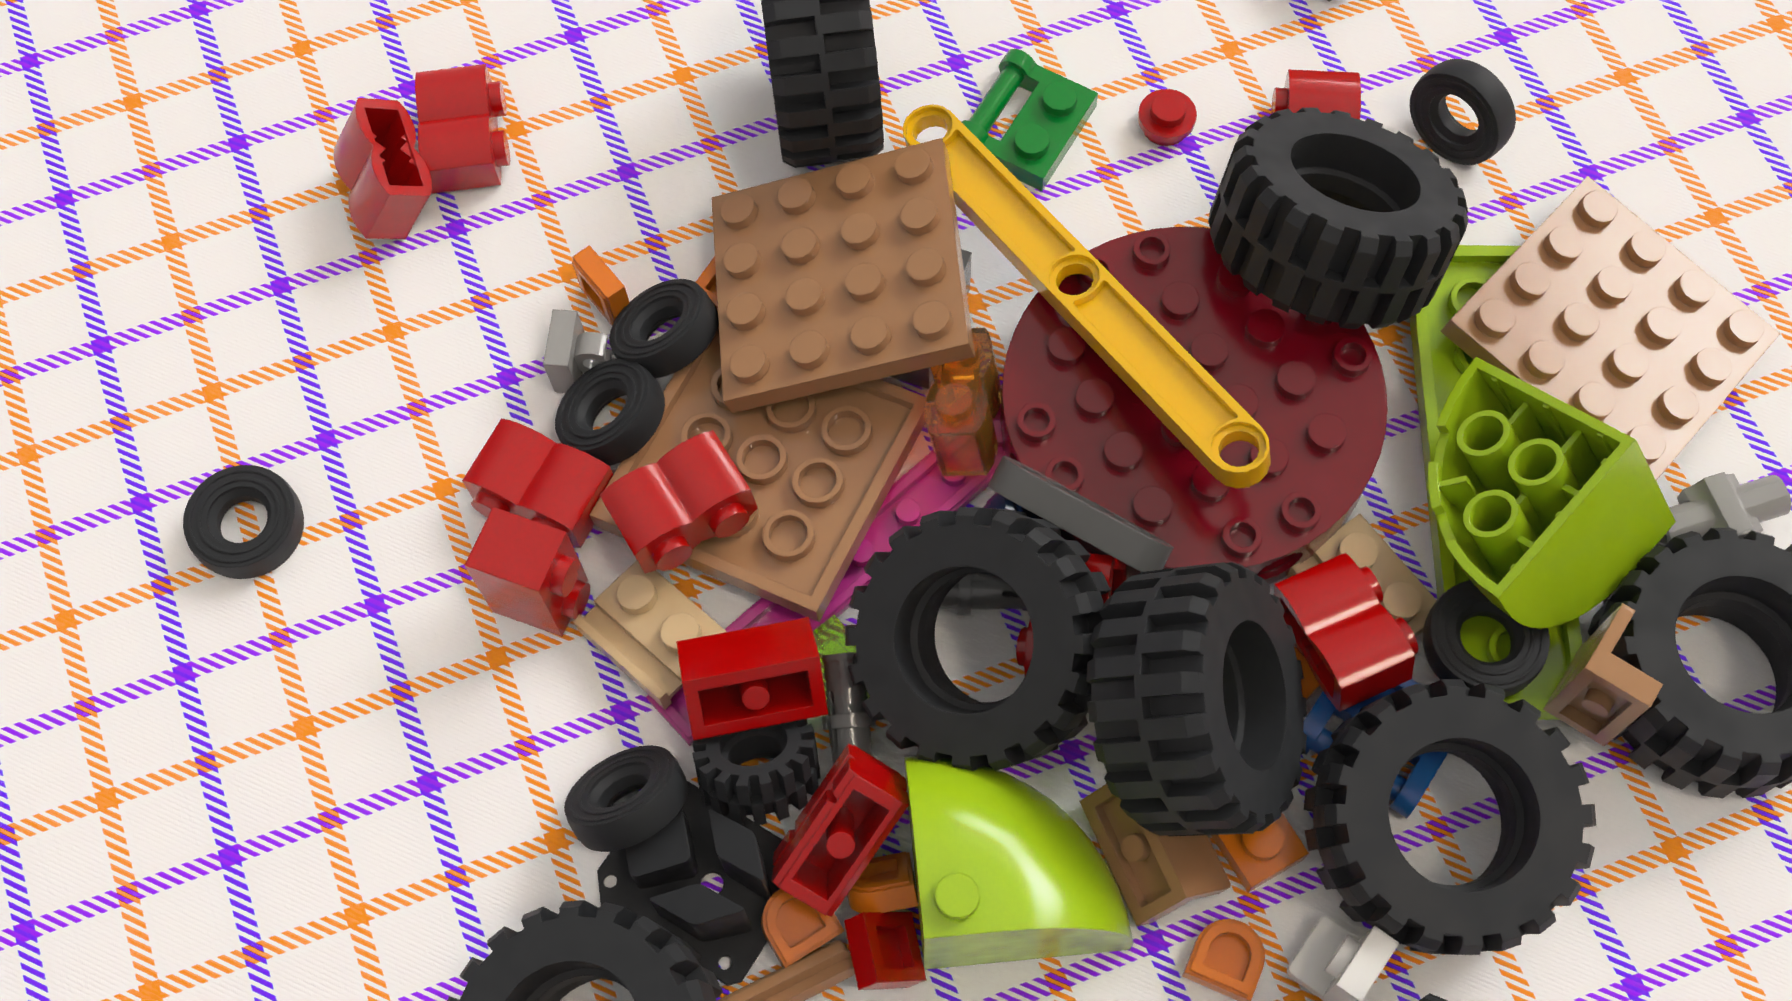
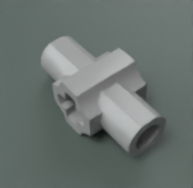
(1724, 503)

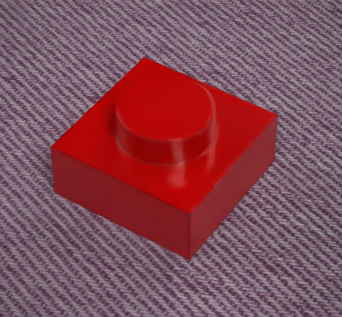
(884, 950)

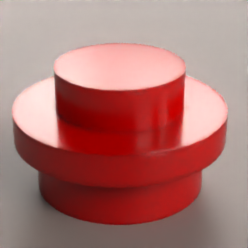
(1167, 116)

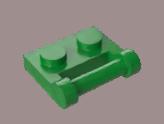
(1044, 124)

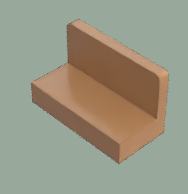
(1600, 690)
(1151, 869)

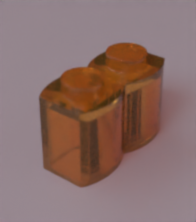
(962, 411)

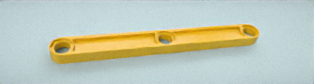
(1106, 314)

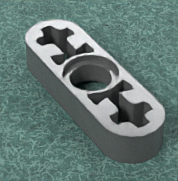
(1080, 516)

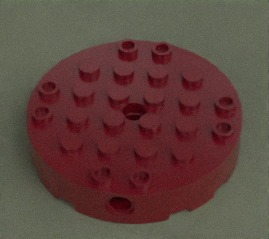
(1301, 380)

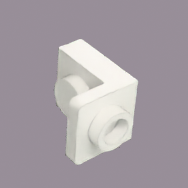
(1338, 963)

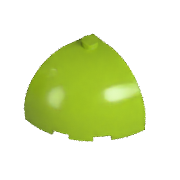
(1539, 498)
(1004, 872)

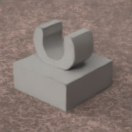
(572, 349)

